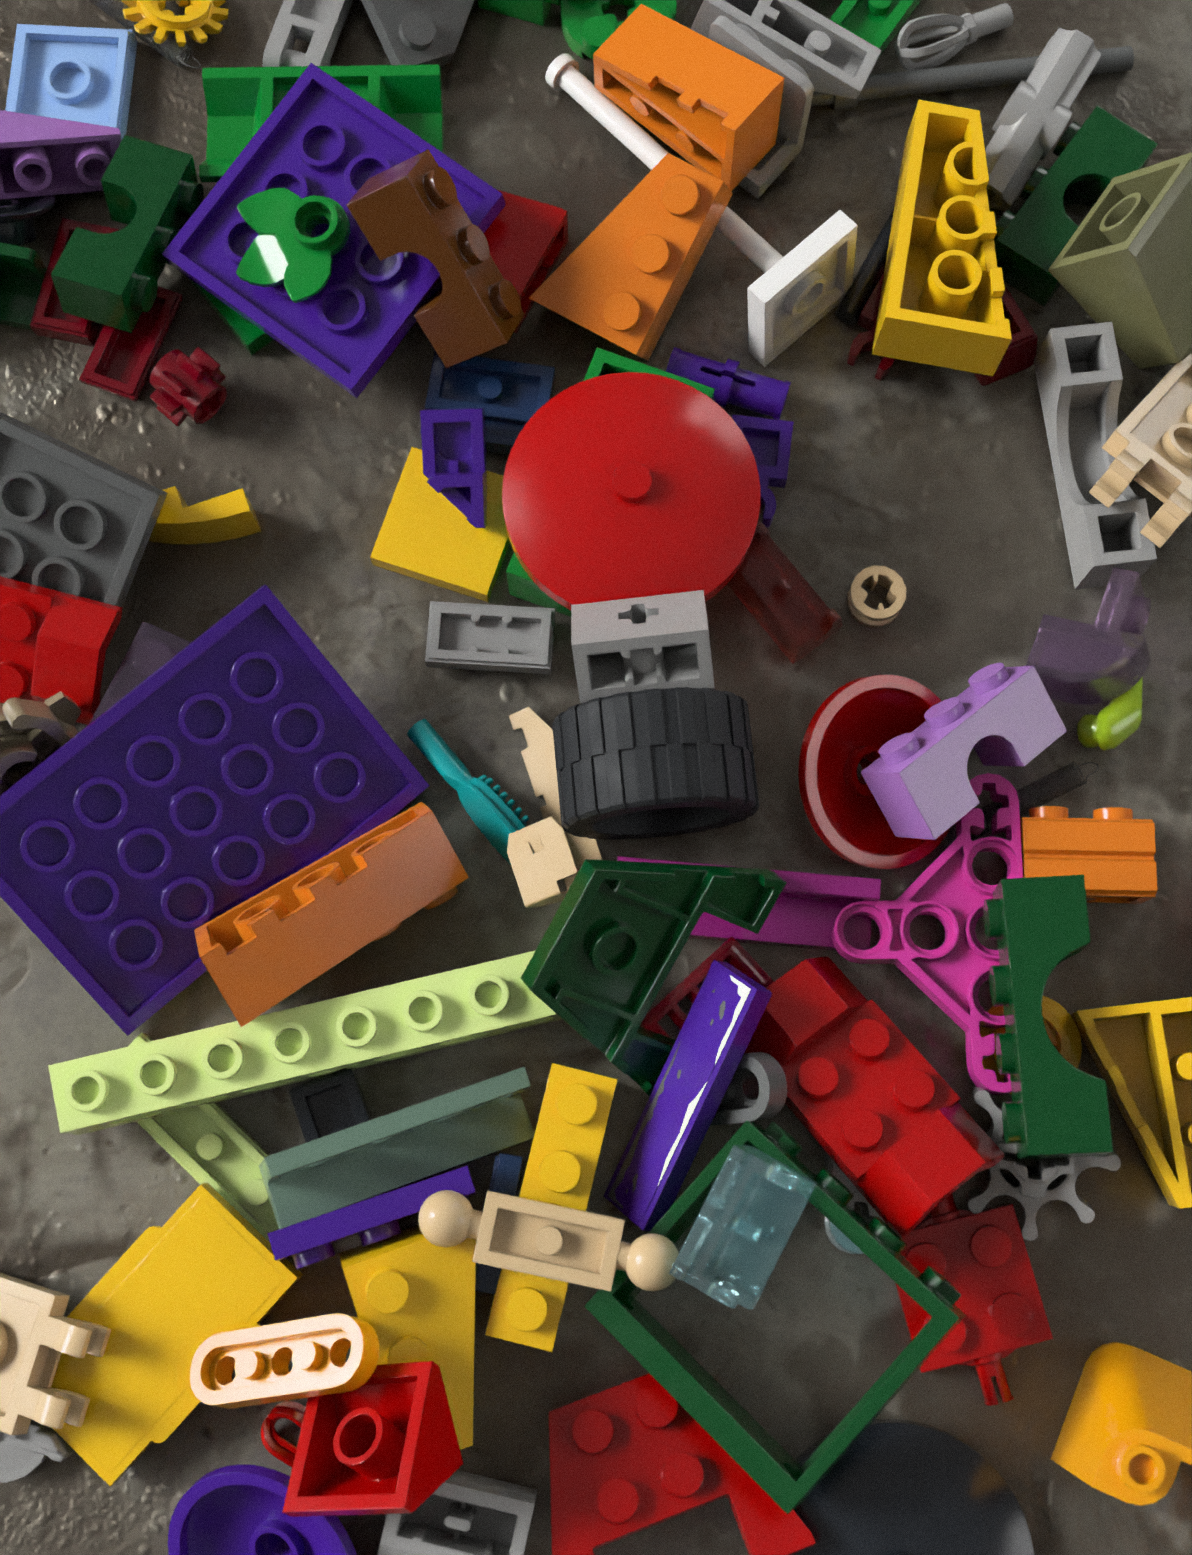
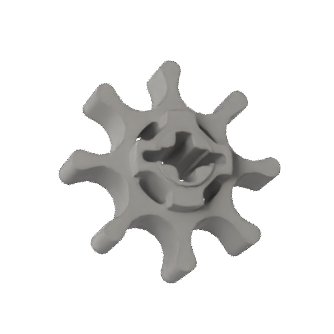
(1033, 1184)

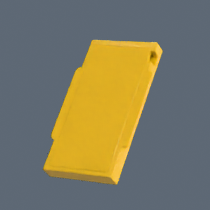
(161, 1301)

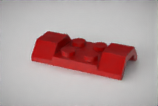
(53, 644)
(869, 1095)

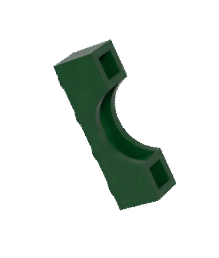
(1053, 1104)

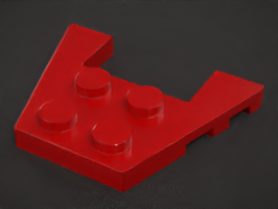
(642, 1460)

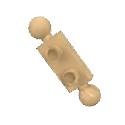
(548, 1240)

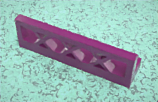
(801, 913)

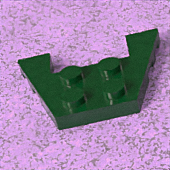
(620, 940)

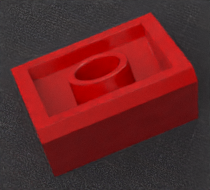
(375, 1445)

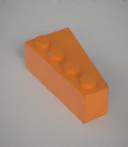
(328, 911)

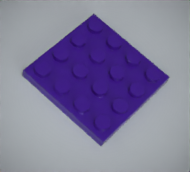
(326, 146)

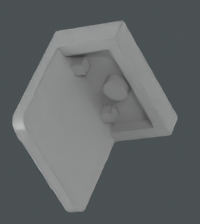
(794, 106)

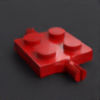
(997, 1286)

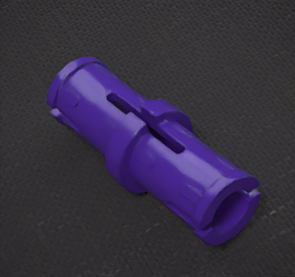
(732, 383)

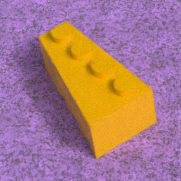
(941, 261)

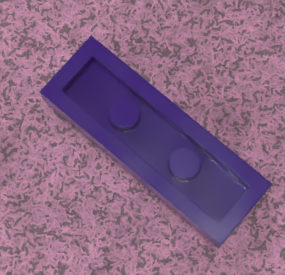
(370, 1219)

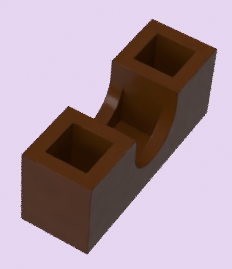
(418, 212)

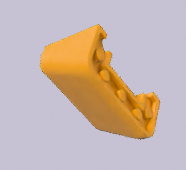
(1128, 1424)

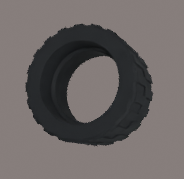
(655, 763)

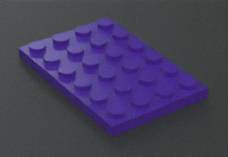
(192, 801)

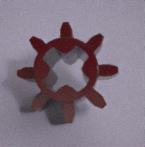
(188, 386)

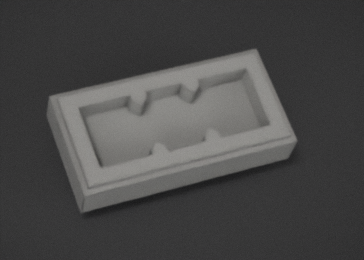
(490, 637)

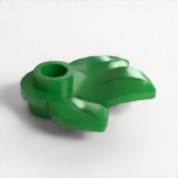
(284, 242)

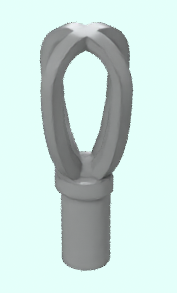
(965, 27)

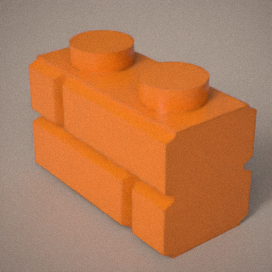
(1107, 849)

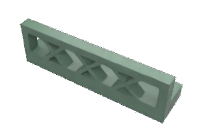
(397, 1149)

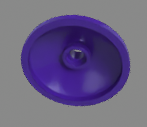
(242, 1514)

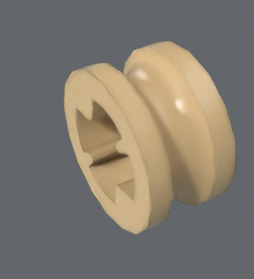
(895, 597)

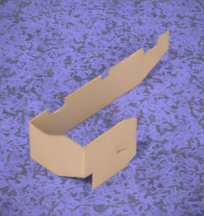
(555, 851)

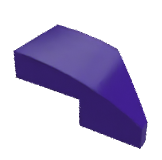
(457, 458)

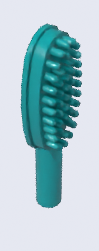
(479, 800)

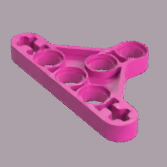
(956, 899)

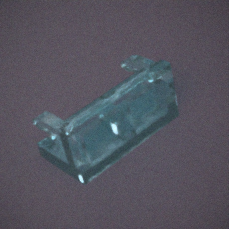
(743, 1227)

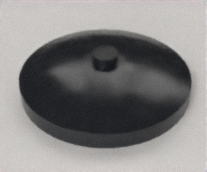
(912, 1494)

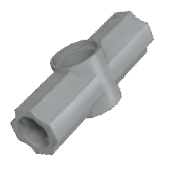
(1037, 114)

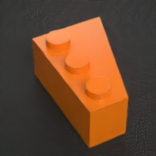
(691, 93)
(639, 257)

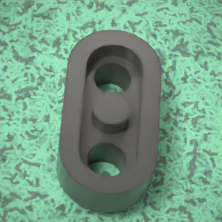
(754, 1092)

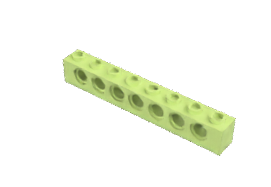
(295, 1045)

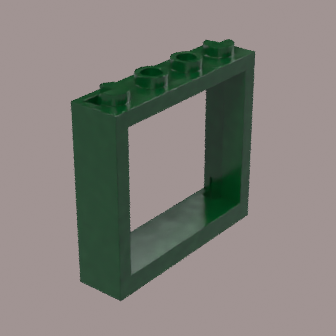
(706, 1399)

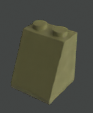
(1136, 262)

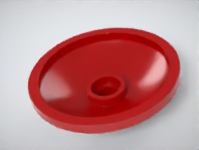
(839, 737)

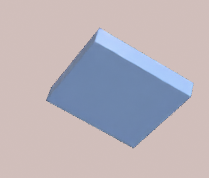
(73, 74)

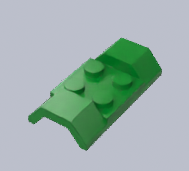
(245, 97)

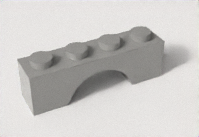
(1079, 400)

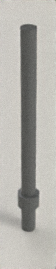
(962, 77)

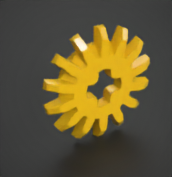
(198, 17)

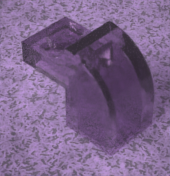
(1099, 660)

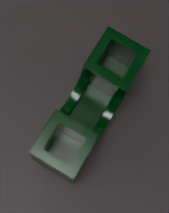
(1084, 168)
(117, 273)

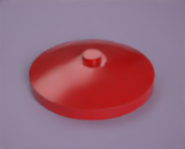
(630, 491)

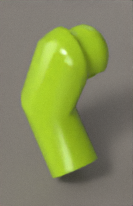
(1114, 721)

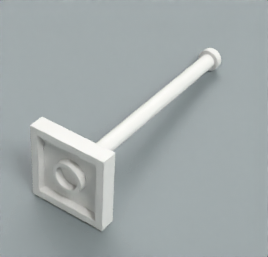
(795, 287)

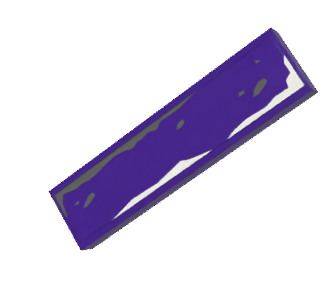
(687, 1094)

